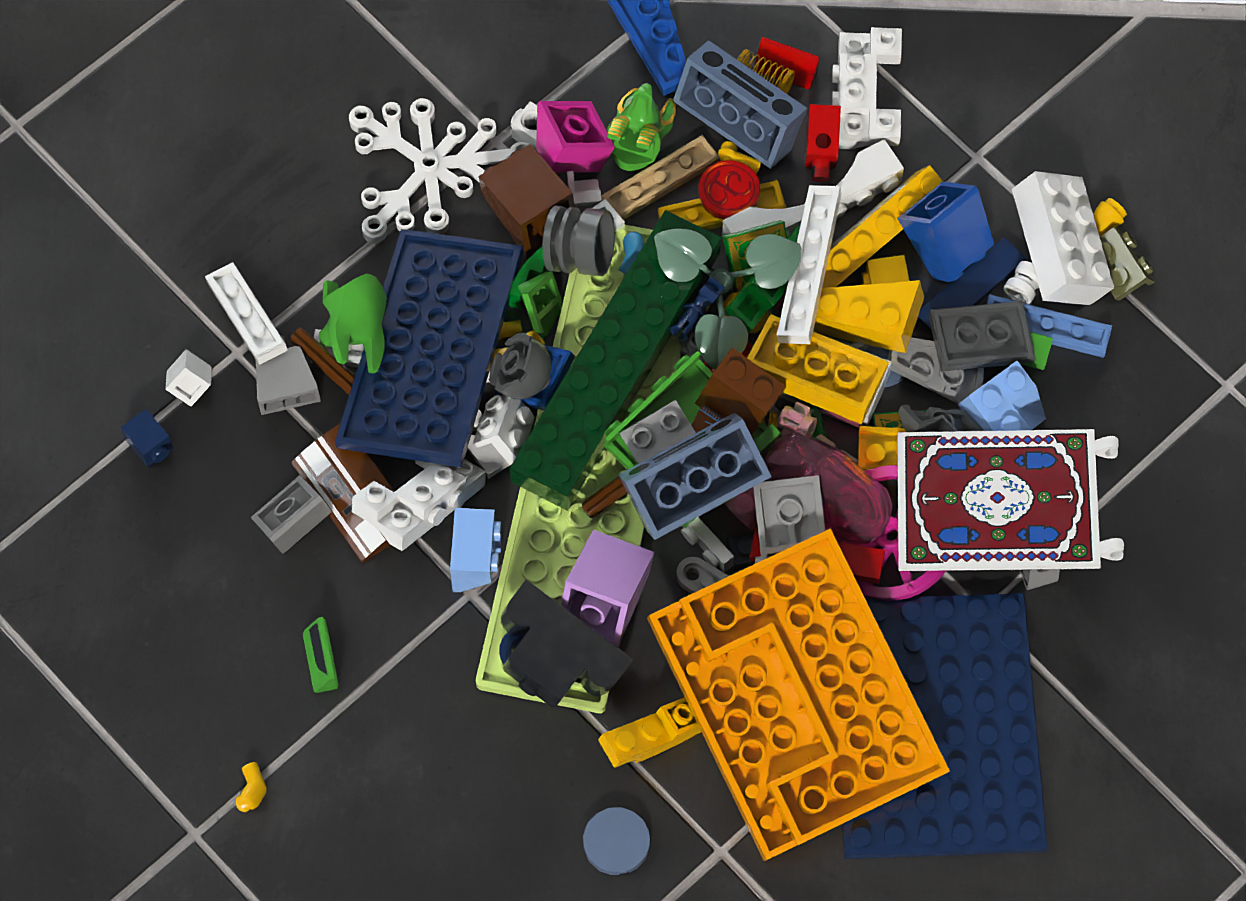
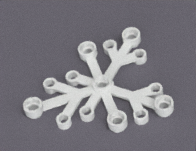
(390, 137)

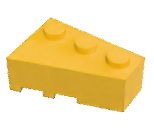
(871, 313)

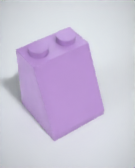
(607, 584)

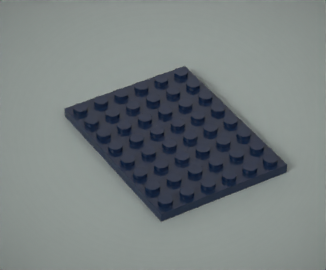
(975, 690)

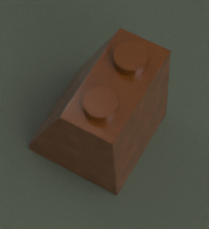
(523, 194)
(741, 389)

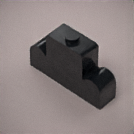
(557, 649)

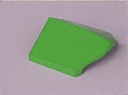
(541, 302)

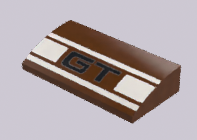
(337, 478)

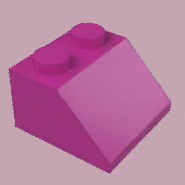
(572, 136)

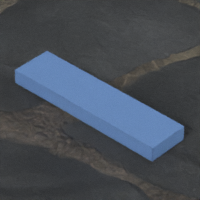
(1065, 329)

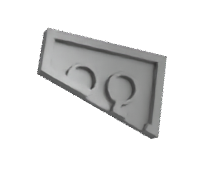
(922, 366)

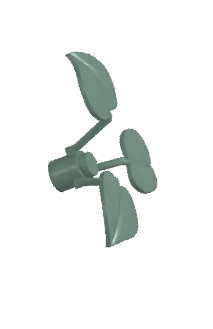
(683, 254)

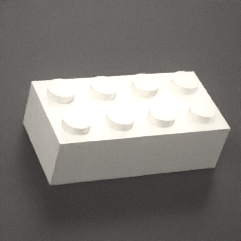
(1062, 238)

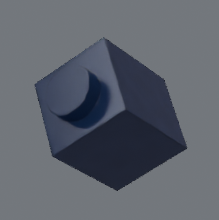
(147, 438)

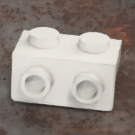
(505, 425)

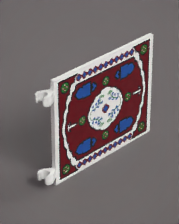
(1001, 500)

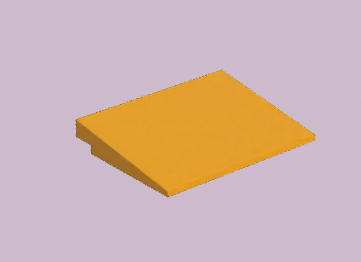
(797, 694)

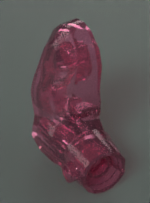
(852, 501)

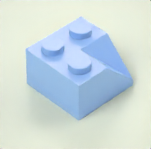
(1006, 402)
(474, 548)

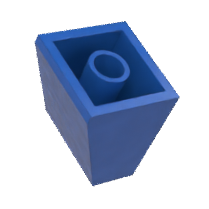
(948, 229)

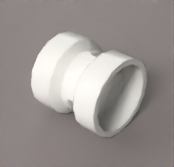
(1023, 284)

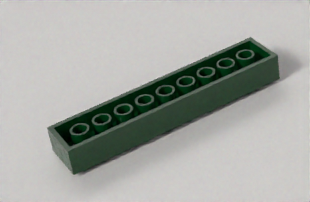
(607, 373)

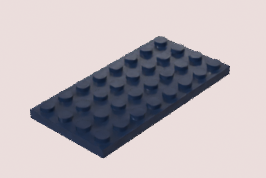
(439, 345)

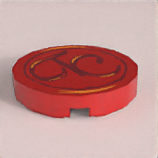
(728, 189)

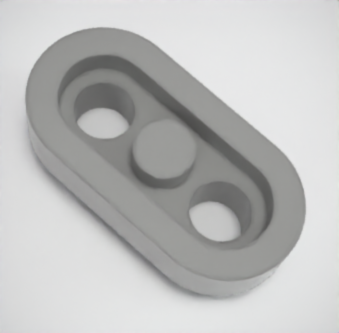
(707, 574)

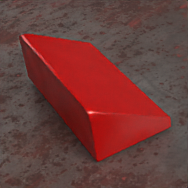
(801, 62)

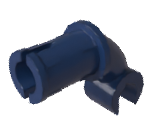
(696, 309)

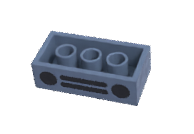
(739, 104)
(695, 475)

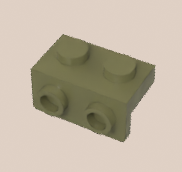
(1125, 265)

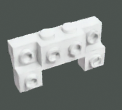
(857, 81)
(420, 502)

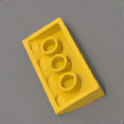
(821, 372)

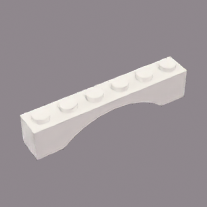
(872, 172)

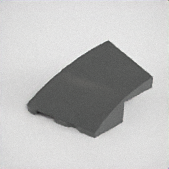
(937, 420)

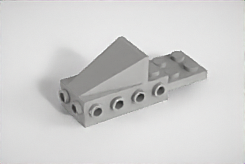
(787, 513)

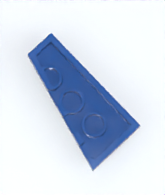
(655, 38)

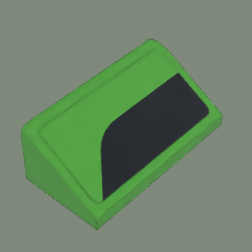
(320, 656)

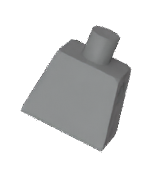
(285, 382)

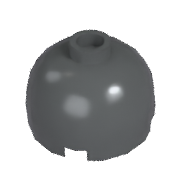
(522, 368)

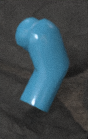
(632, 245)

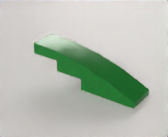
(754, 300)

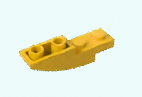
(650, 734)

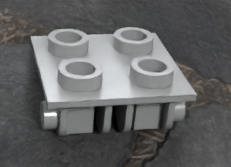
(657, 432)

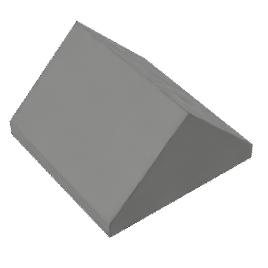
(291, 514)

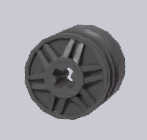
(578, 240)

